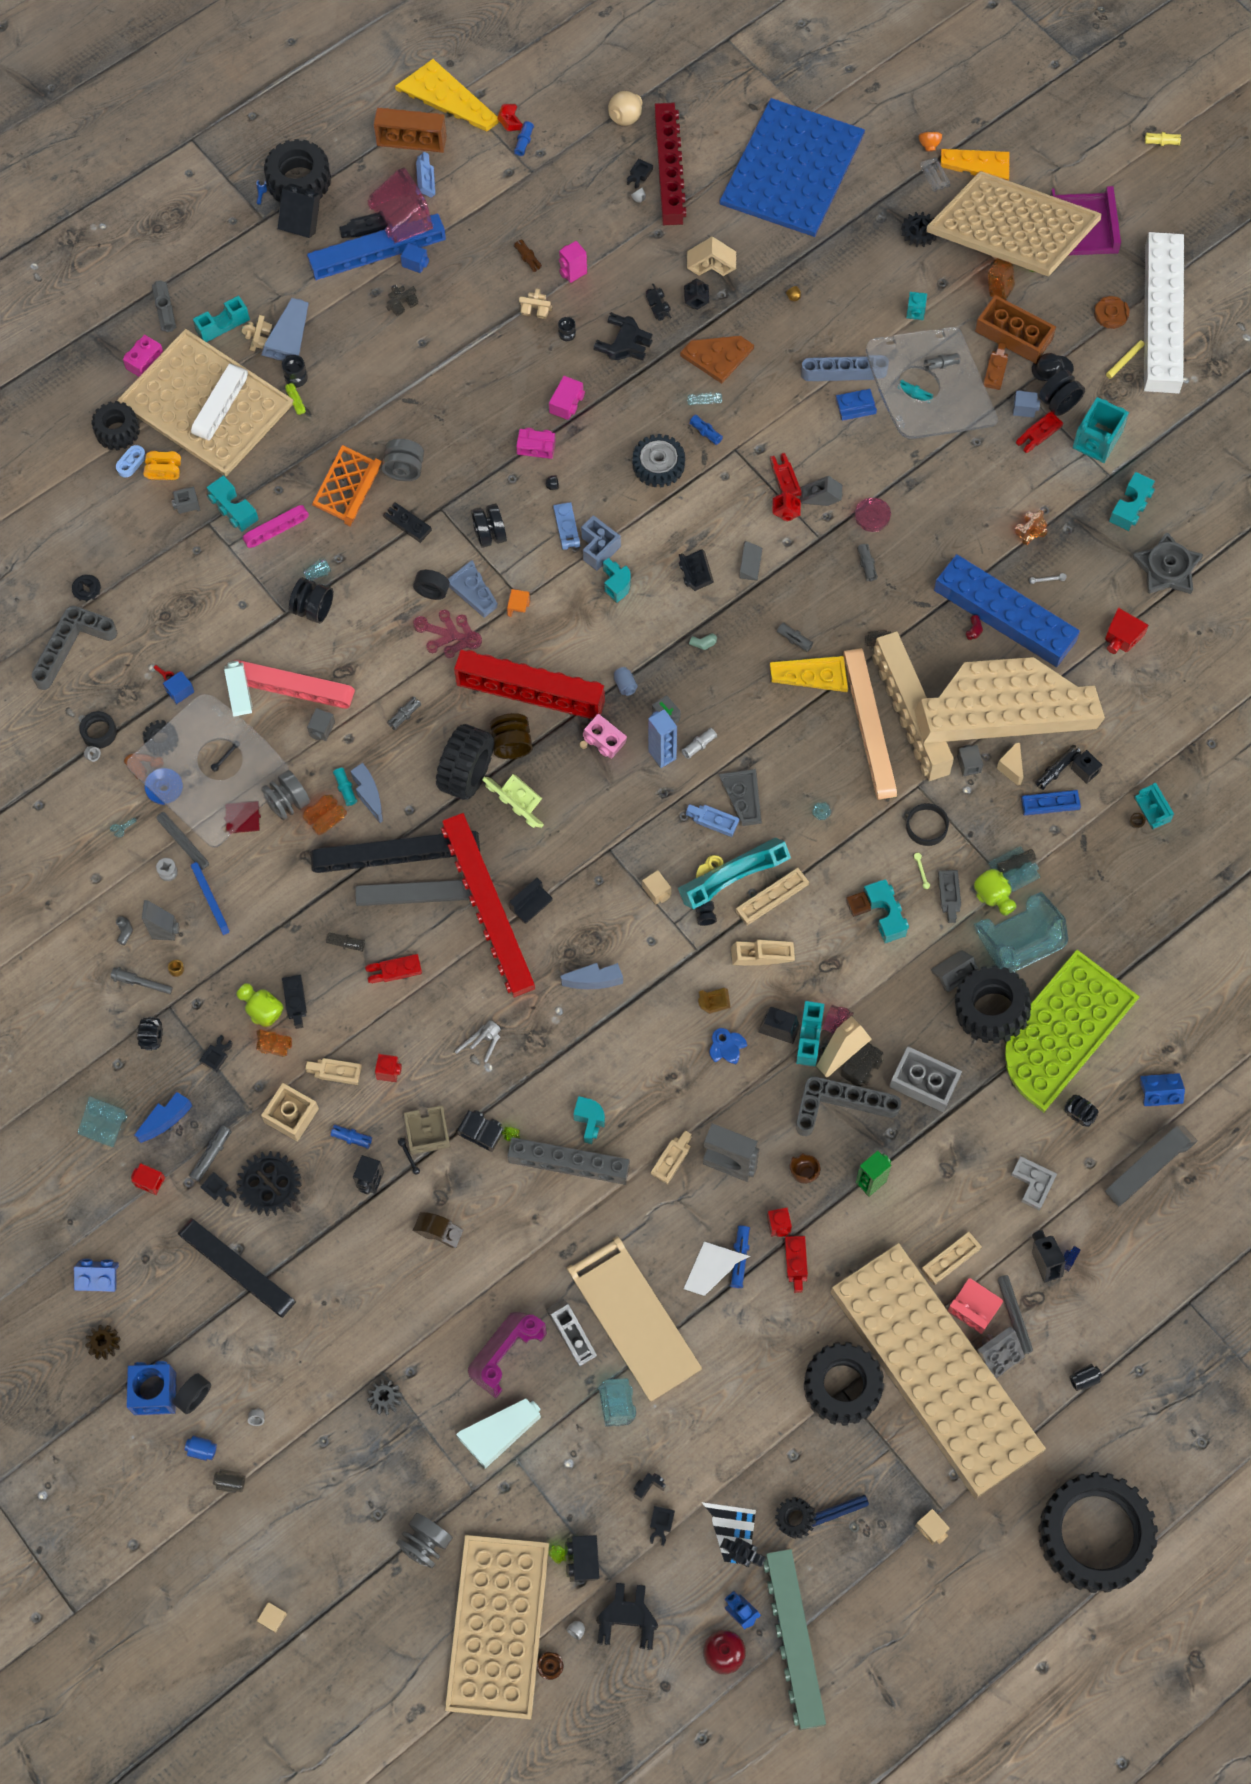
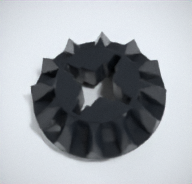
(89, 581)

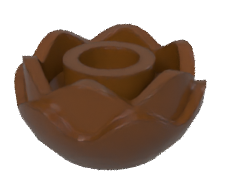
(546, 1659)

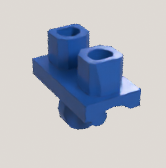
(741, 1610)

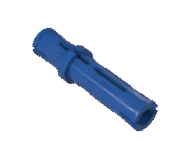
(742, 1233)

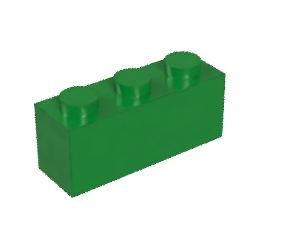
(873, 1173)

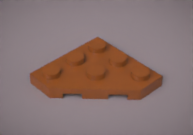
(717, 355)

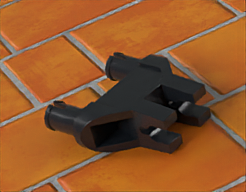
(627, 340)
(628, 1614)

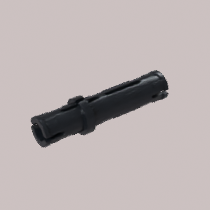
(1052, 772)

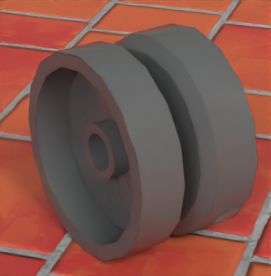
(403, 460)

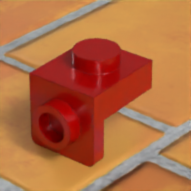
(508, 118)

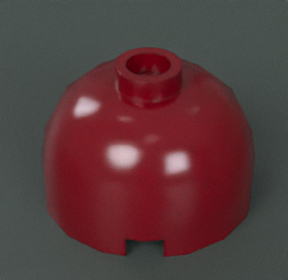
(724, 1652)

